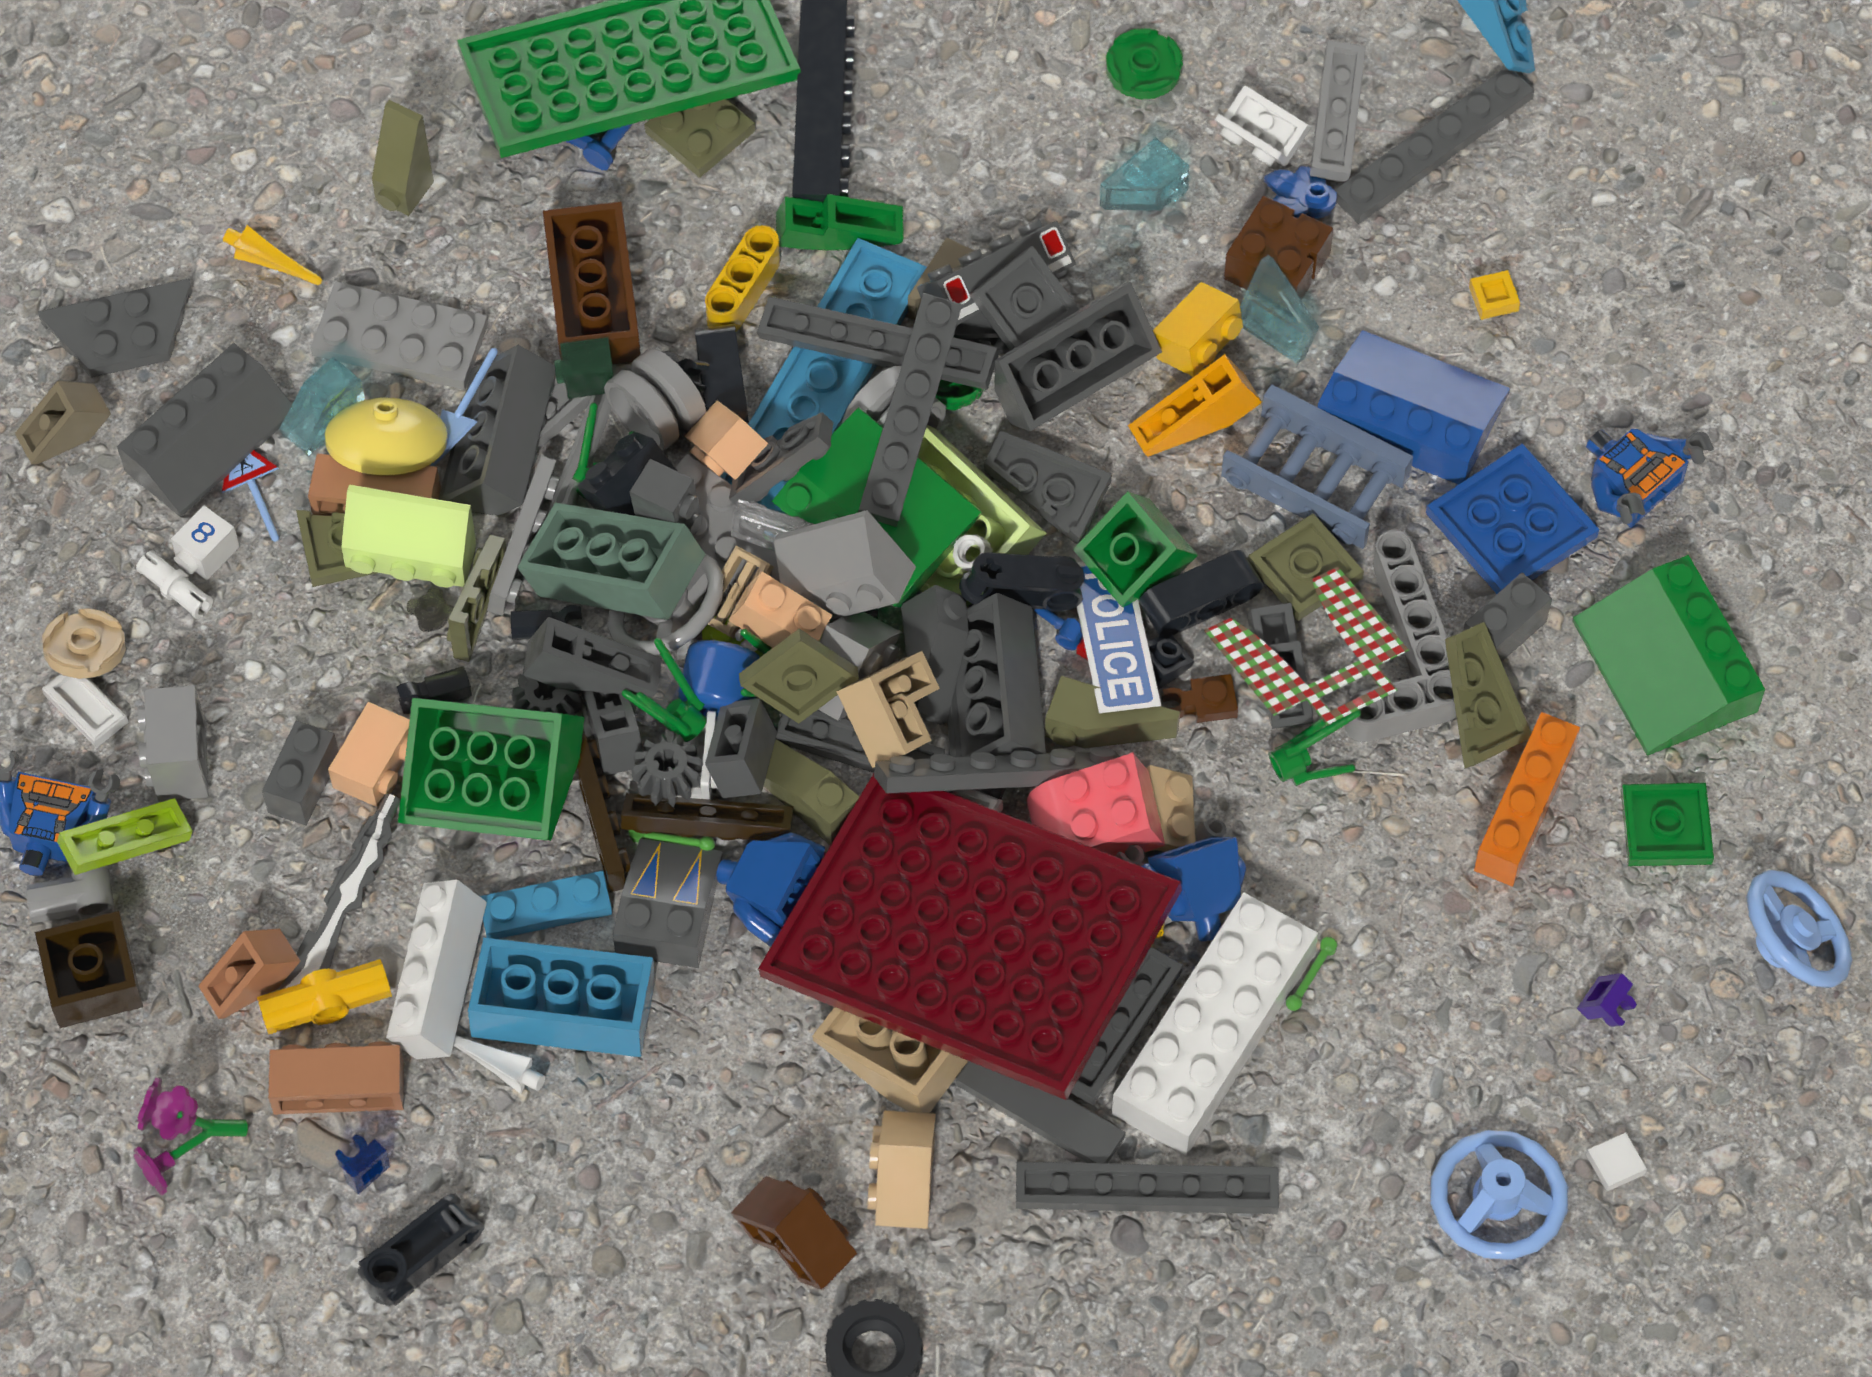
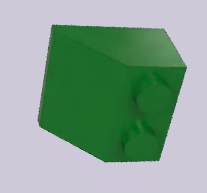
(1134, 549)

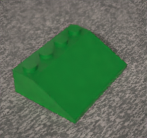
(834, 486)
(1670, 656)
(488, 768)

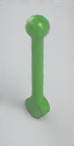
(705, 843)
(1327, 948)

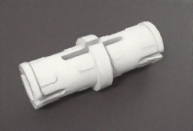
(174, 584)

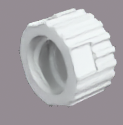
(963, 544)

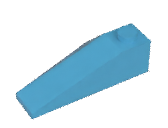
(1503, 29)

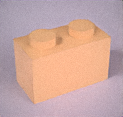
(724, 441)
(776, 612)
(371, 755)

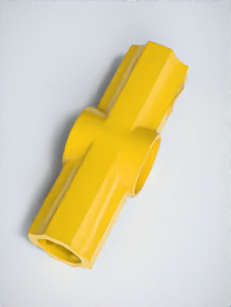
(324, 996)

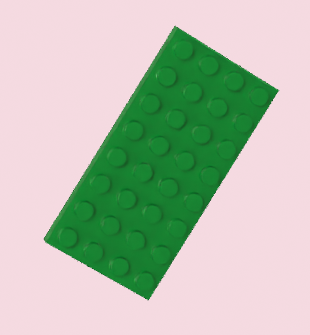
(621, 66)

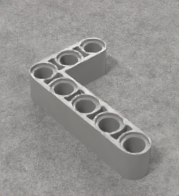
(1422, 643)

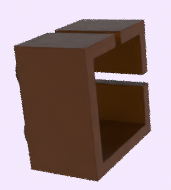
(1286, 239)

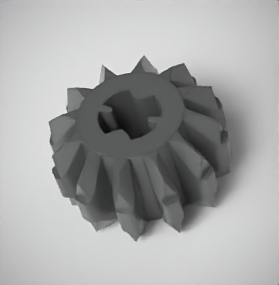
(531, 696)
(666, 783)

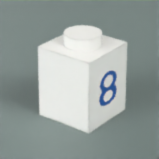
(204, 543)

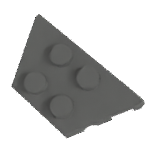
(121, 328)

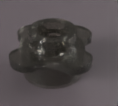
(433, 620)

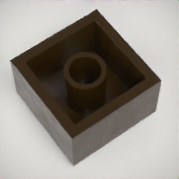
(89, 969)

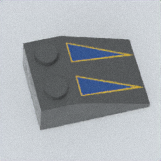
(667, 903)

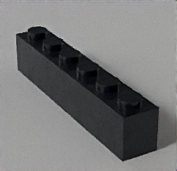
(822, 100)

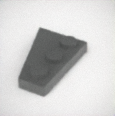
(783, 458)
(1049, 483)

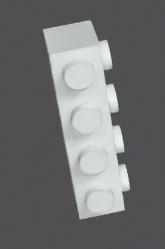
(436, 969)

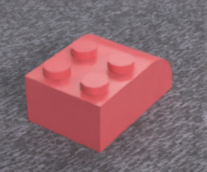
(1101, 806)

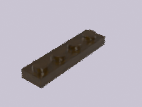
(706, 818)
(603, 823)

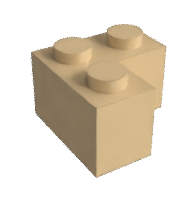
(885, 710)
(904, 1160)

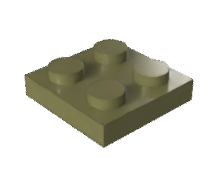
(701, 134)
(1296, 558)
(798, 676)

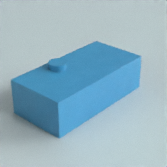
(561, 997)

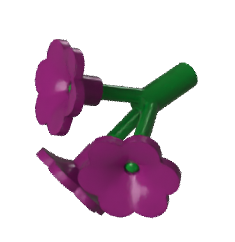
(174, 1115)

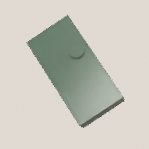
(611, 560)

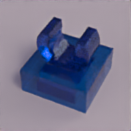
(365, 1166)

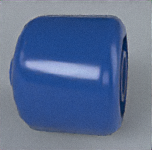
(714, 672)

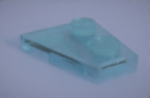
(1276, 312)

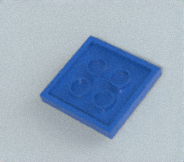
(1512, 519)

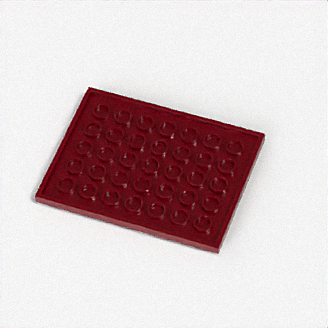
(972, 933)

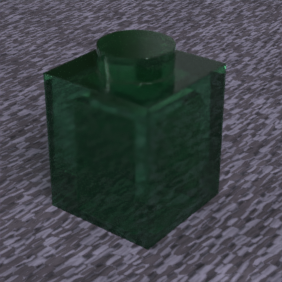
(584, 367)

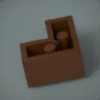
(796, 1228)

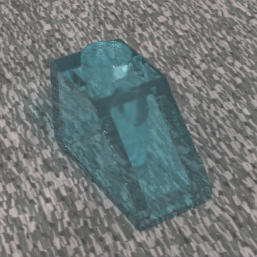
(1146, 180)
(318, 401)

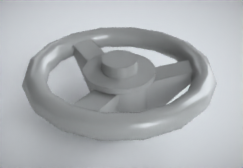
(689, 616)

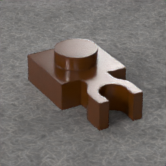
(1208, 698)

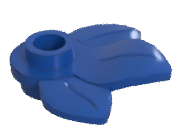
(1302, 192)

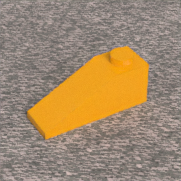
(1197, 408)

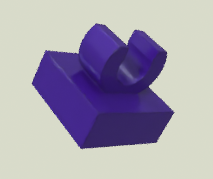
(1605, 997)

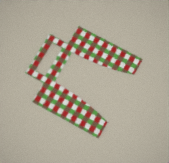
(1282, 687)

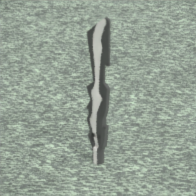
(346, 892)

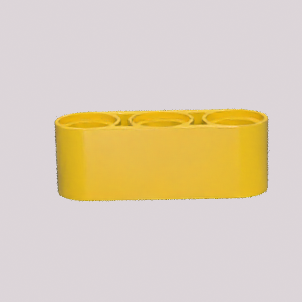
(748, 265)

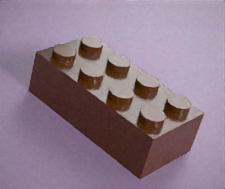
(592, 277)

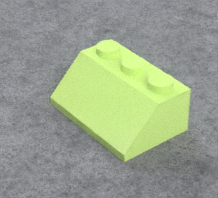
(408, 536)

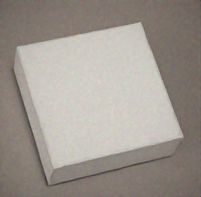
(1616, 1162)

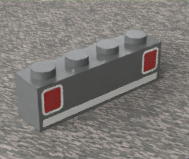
(978, 267)

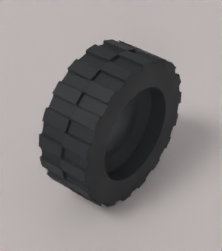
(879, 1317)

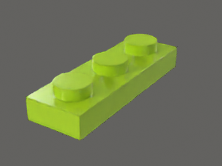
(124, 836)

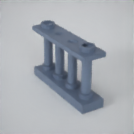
(1333, 434)

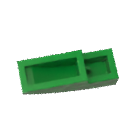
(837, 223)

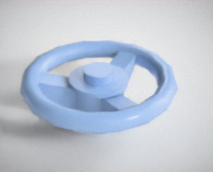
(1790, 931)
(1500, 1194)

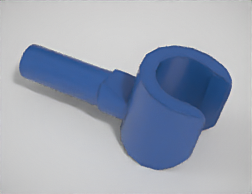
(1069, 629)

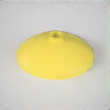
(386, 436)

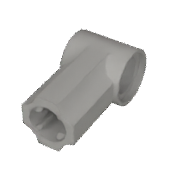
(80, 895)

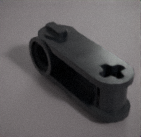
(1030, 579)
(419, 1250)

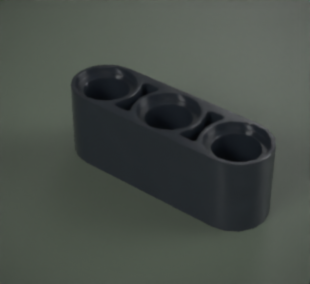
(724, 380)
(1201, 593)

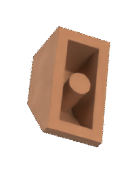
(249, 969)

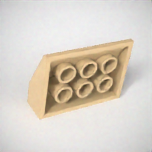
(890, 1062)

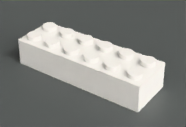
(1214, 1024)

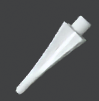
(510, 1067)

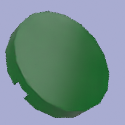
(1144, 64)

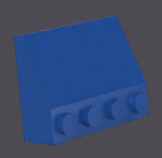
(1415, 404)

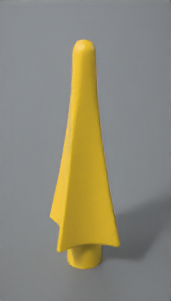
(255, 249)

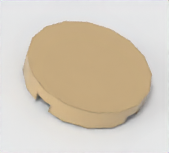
(84, 643)

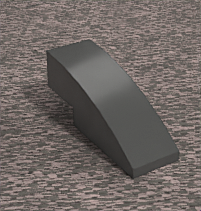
(1277, 629)

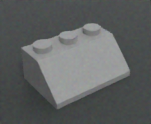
(843, 564)

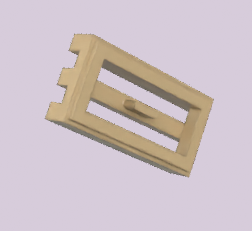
(738, 587)

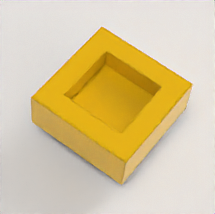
(1494, 294)

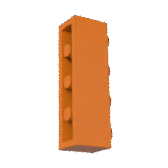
(1526, 799)

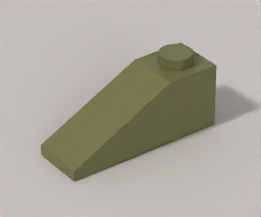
(402, 160)
(1077, 722)
(811, 789)

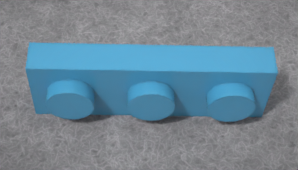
(546, 905)

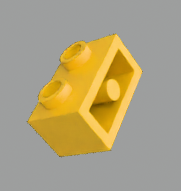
(1198, 329)

